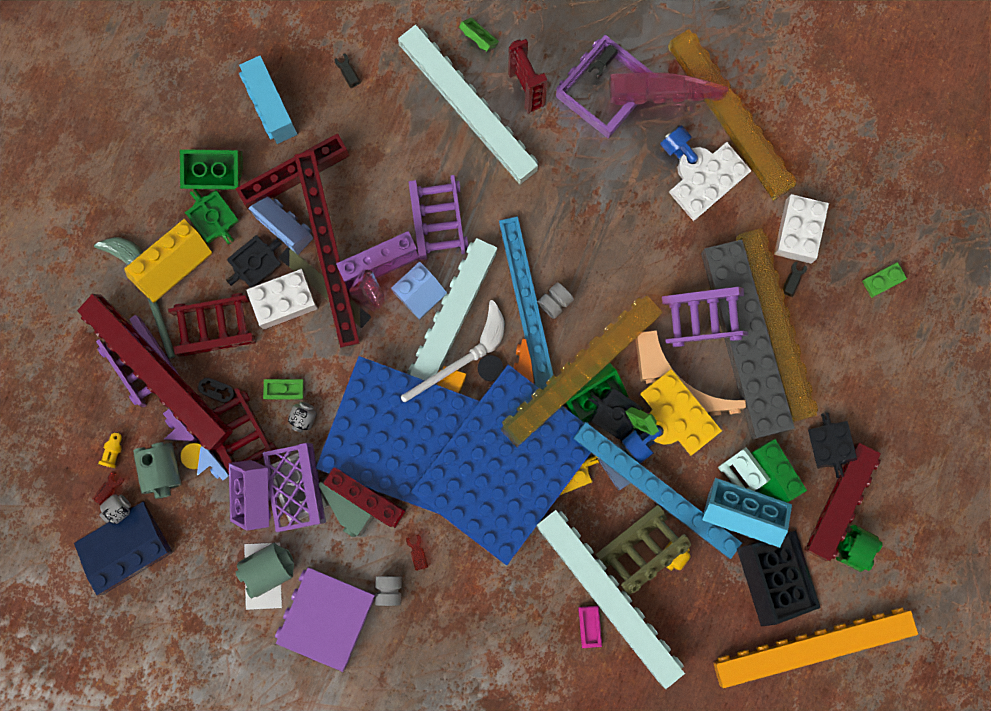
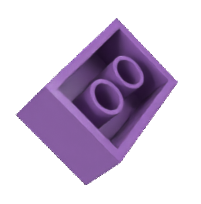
(249, 495)

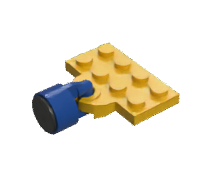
(677, 418)

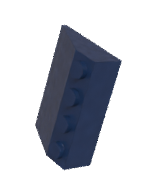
(121, 549)

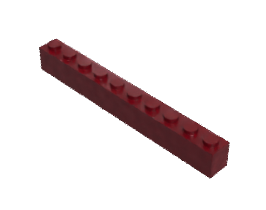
(326, 248)
(154, 371)

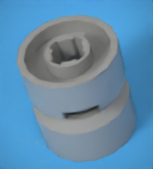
(557, 298)
(388, 590)

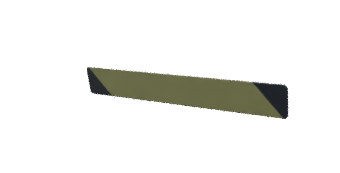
(316, 280)

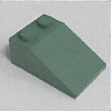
(348, 514)

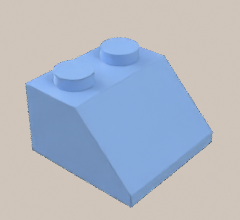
(419, 290)

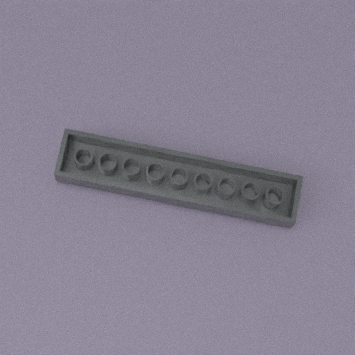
(753, 356)

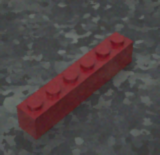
(286, 174)
(842, 503)

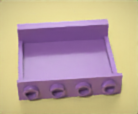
(324, 619)

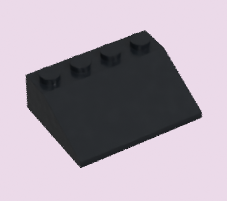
(778, 580)

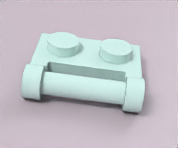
(747, 468)

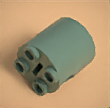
(157, 469)
(265, 569)

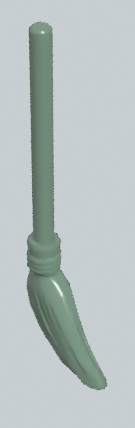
(128, 252)

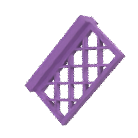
(311, 487)

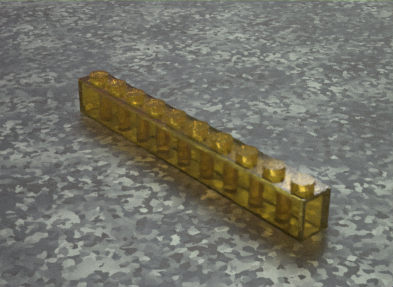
(734, 118)
(777, 321)
(581, 371)

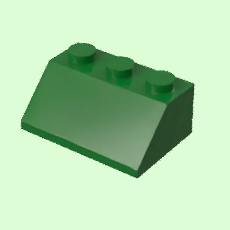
(210, 169)
(599, 386)
(783, 481)

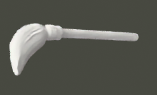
(489, 341)

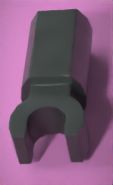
(603, 60)
(348, 72)
(793, 280)

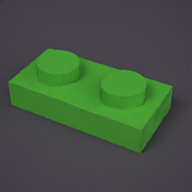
(478, 34)
(884, 280)
(283, 389)
(642, 421)

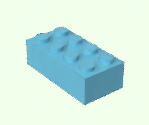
(266, 100)
(747, 512)

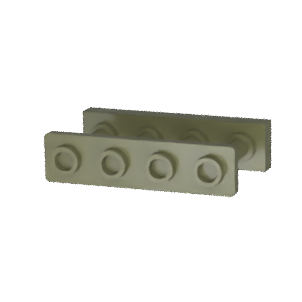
(637, 532)

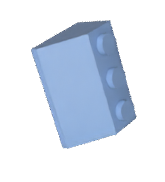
(282, 224)

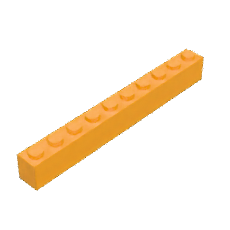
(815, 648)

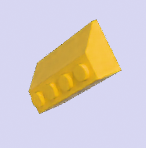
(168, 261)

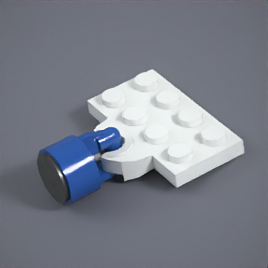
(703, 174)

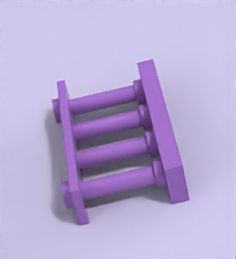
(420, 210)
(380, 258)
(712, 298)
(136, 397)

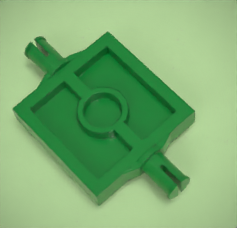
(212, 216)

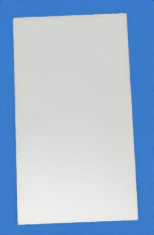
(268, 600)

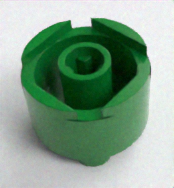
(859, 549)

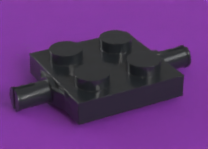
(254, 262)
(611, 413)
(832, 445)

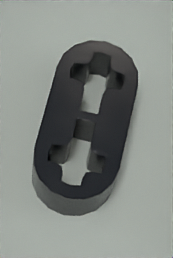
(218, 386)

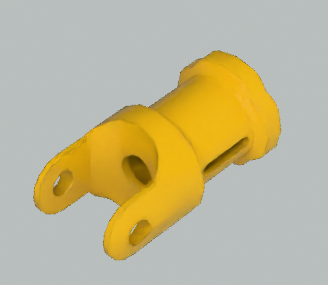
(111, 447)

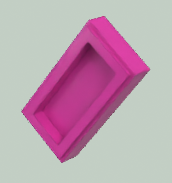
(590, 626)

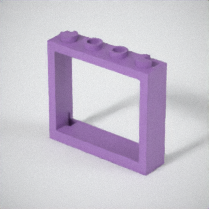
(576, 72)

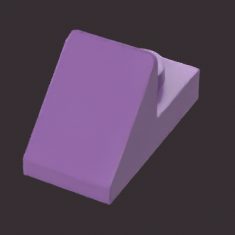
(180, 432)

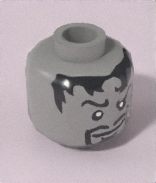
(302, 416)
(115, 509)

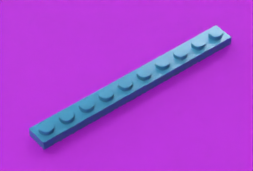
(526, 301)
(656, 489)

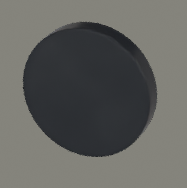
(490, 368)

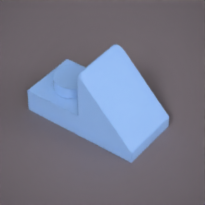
(208, 459)

